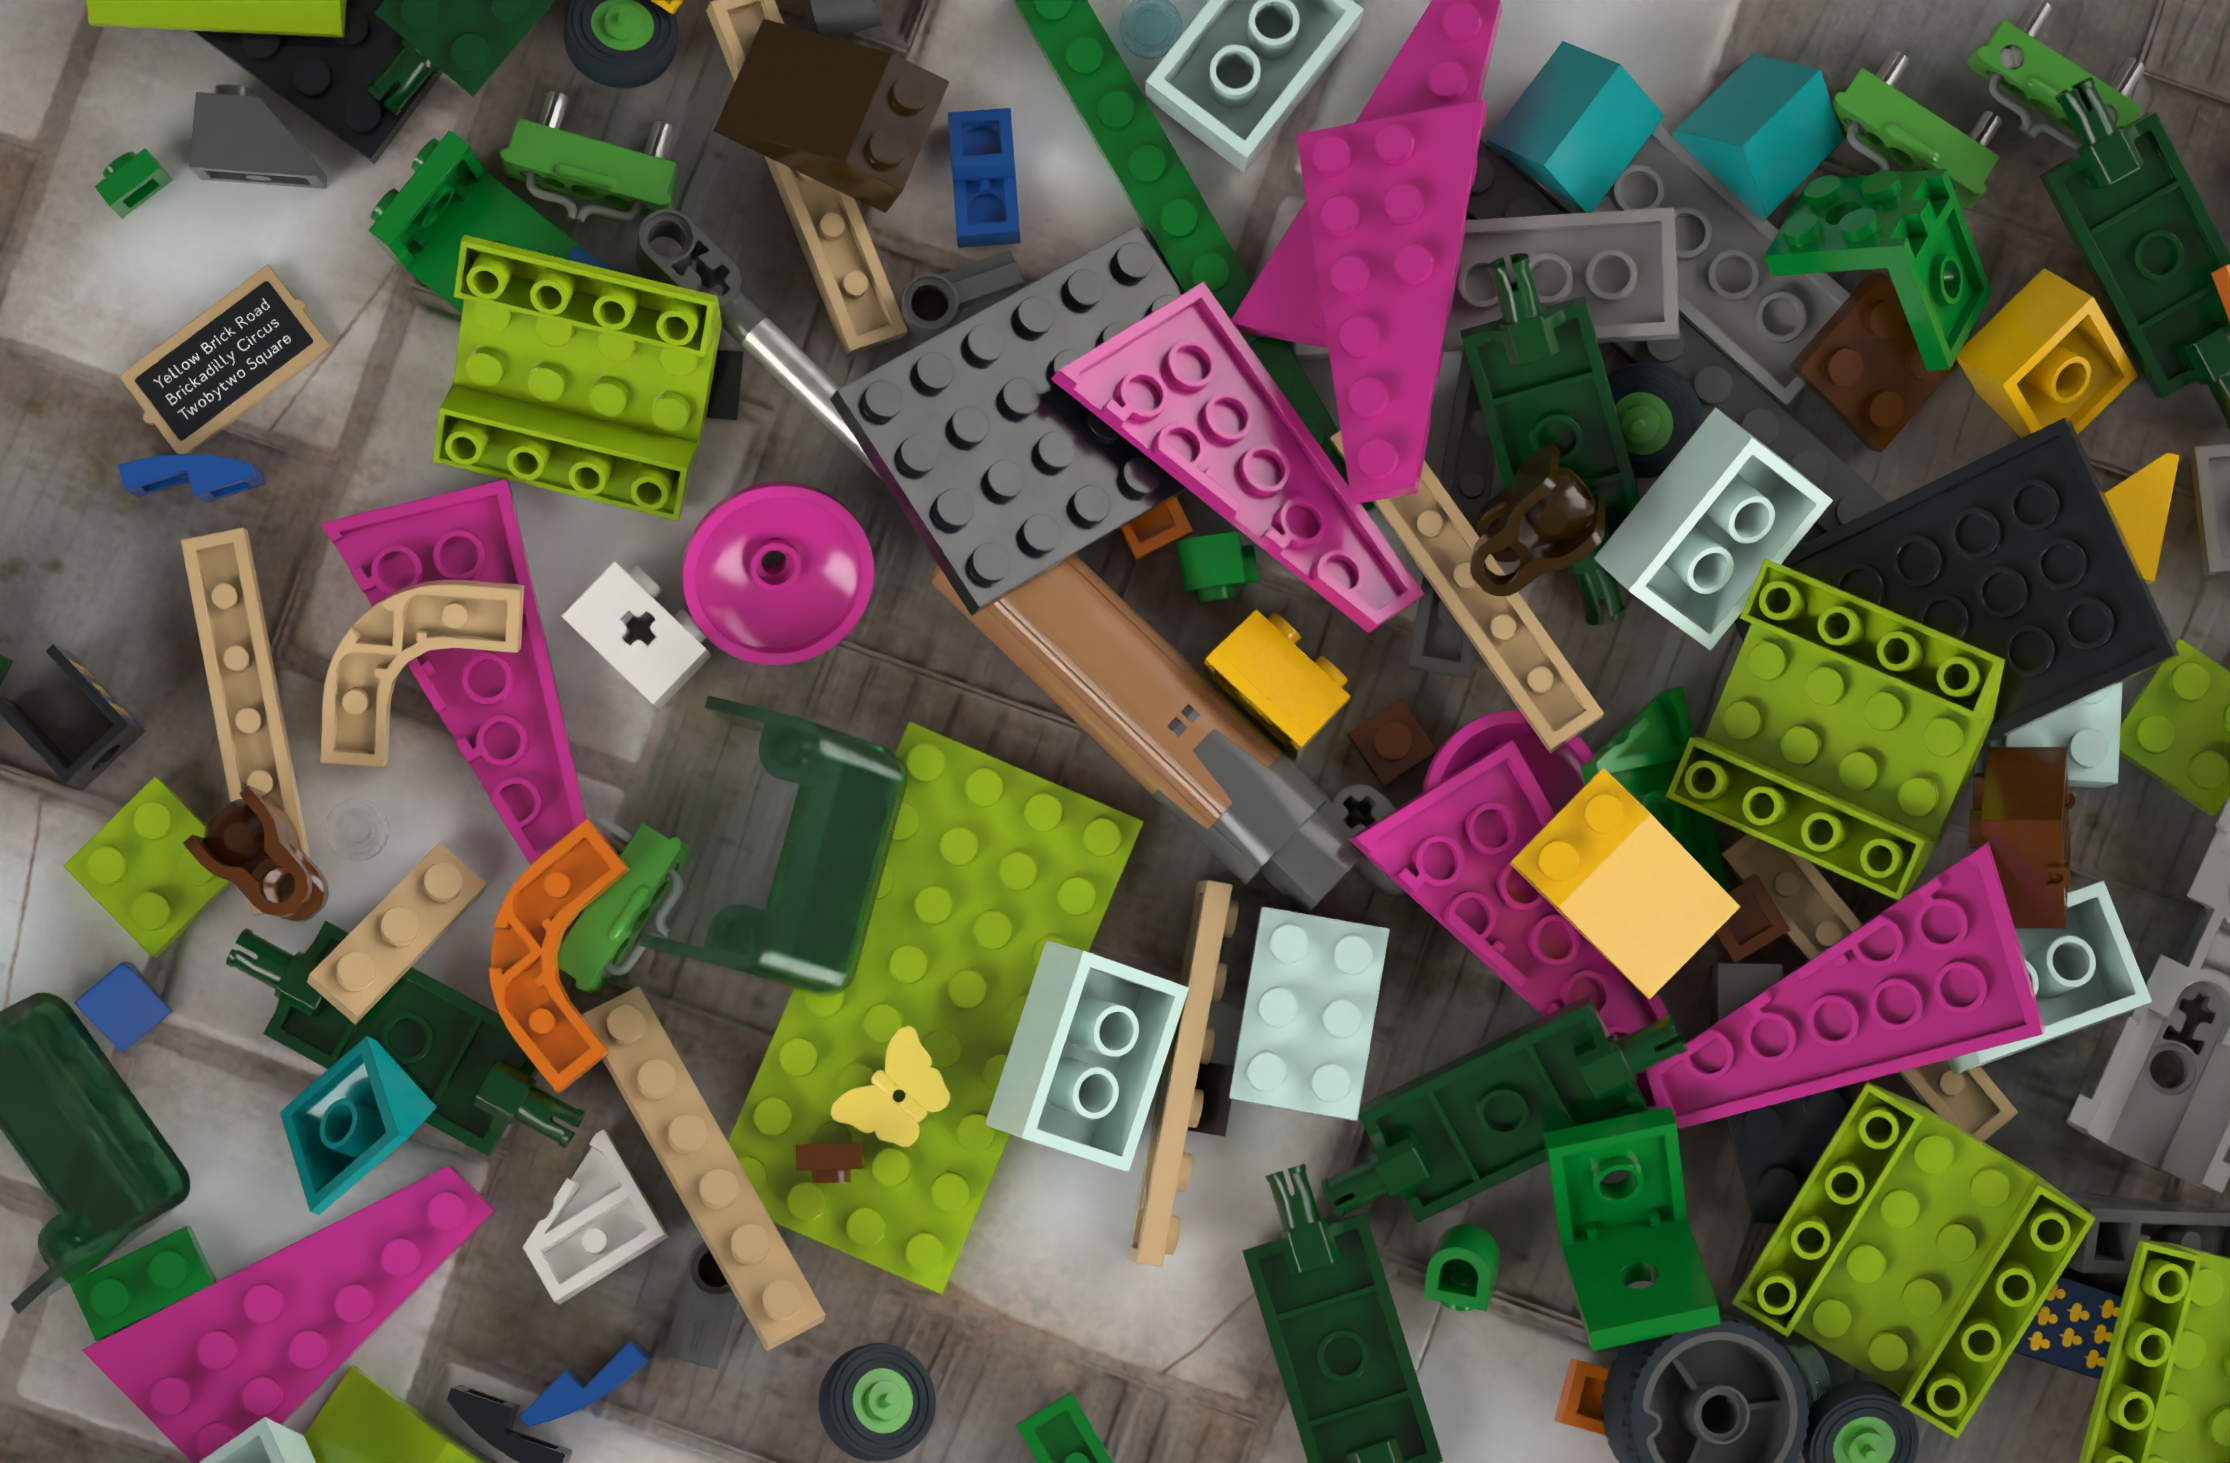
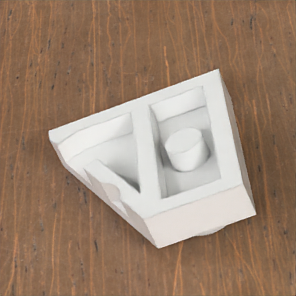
(594, 1224)

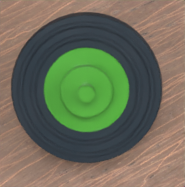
(620, 40)
(1655, 414)
(877, 1402)
(1860, 1426)

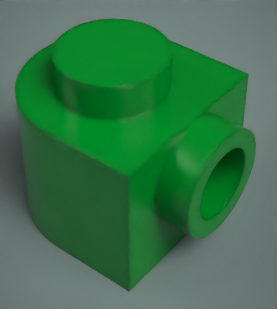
(1216, 566)
(1463, 1269)

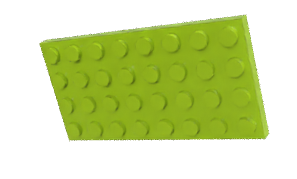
(967, 898)

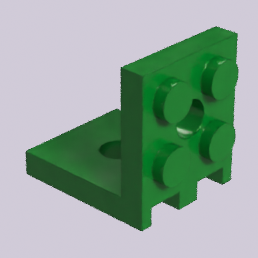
(452, 199)
(1897, 224)
(1627, 1229)

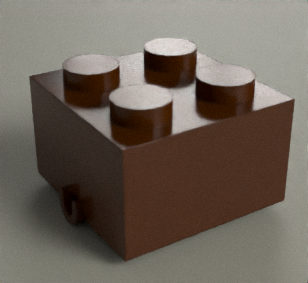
(2026, 818)

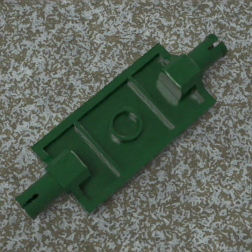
(451, 36)
(2145, 244)
(1546, 383)
(434, 1033)
(1489, 1109)
(1338, 1336)

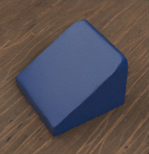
(123, 1006)

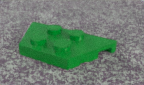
(1644, 762)

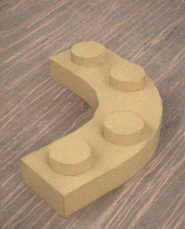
(391, 635)

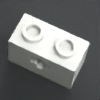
(602, 621)

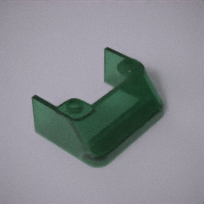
(827, 863)
(80, 1141)

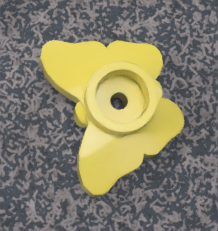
(908, 1070)

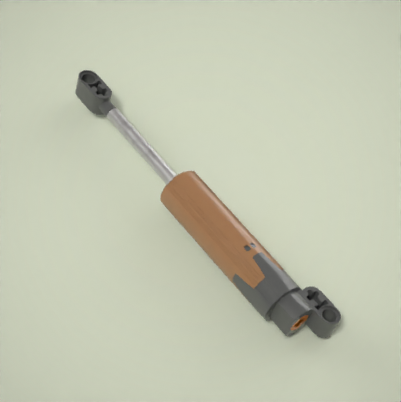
(1100, 659)

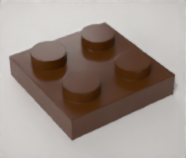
(1869, 364)

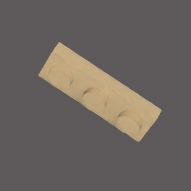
(396, 933)

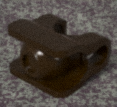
(1544, 522)

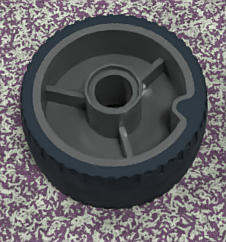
(1663, 1382)

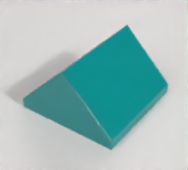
(1577, 126)
(1763, 131)
(351, 1121)

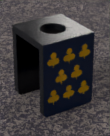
(102, 752)
(2073, 1328)

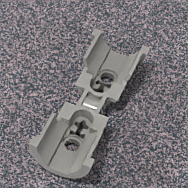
(2188, 1125)

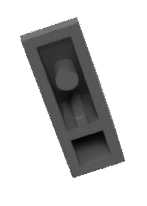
(2124, 1221)

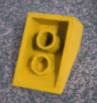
(1625, 883)

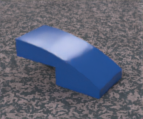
(984, 177)
(209, 475)
(572, 1392)

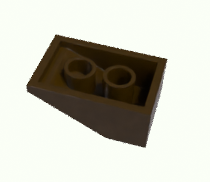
(832, 110)

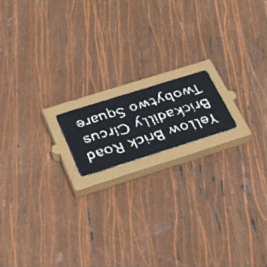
(225, 361)

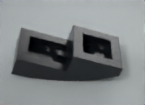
(494, 1420)

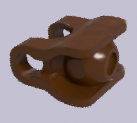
(255, 849)

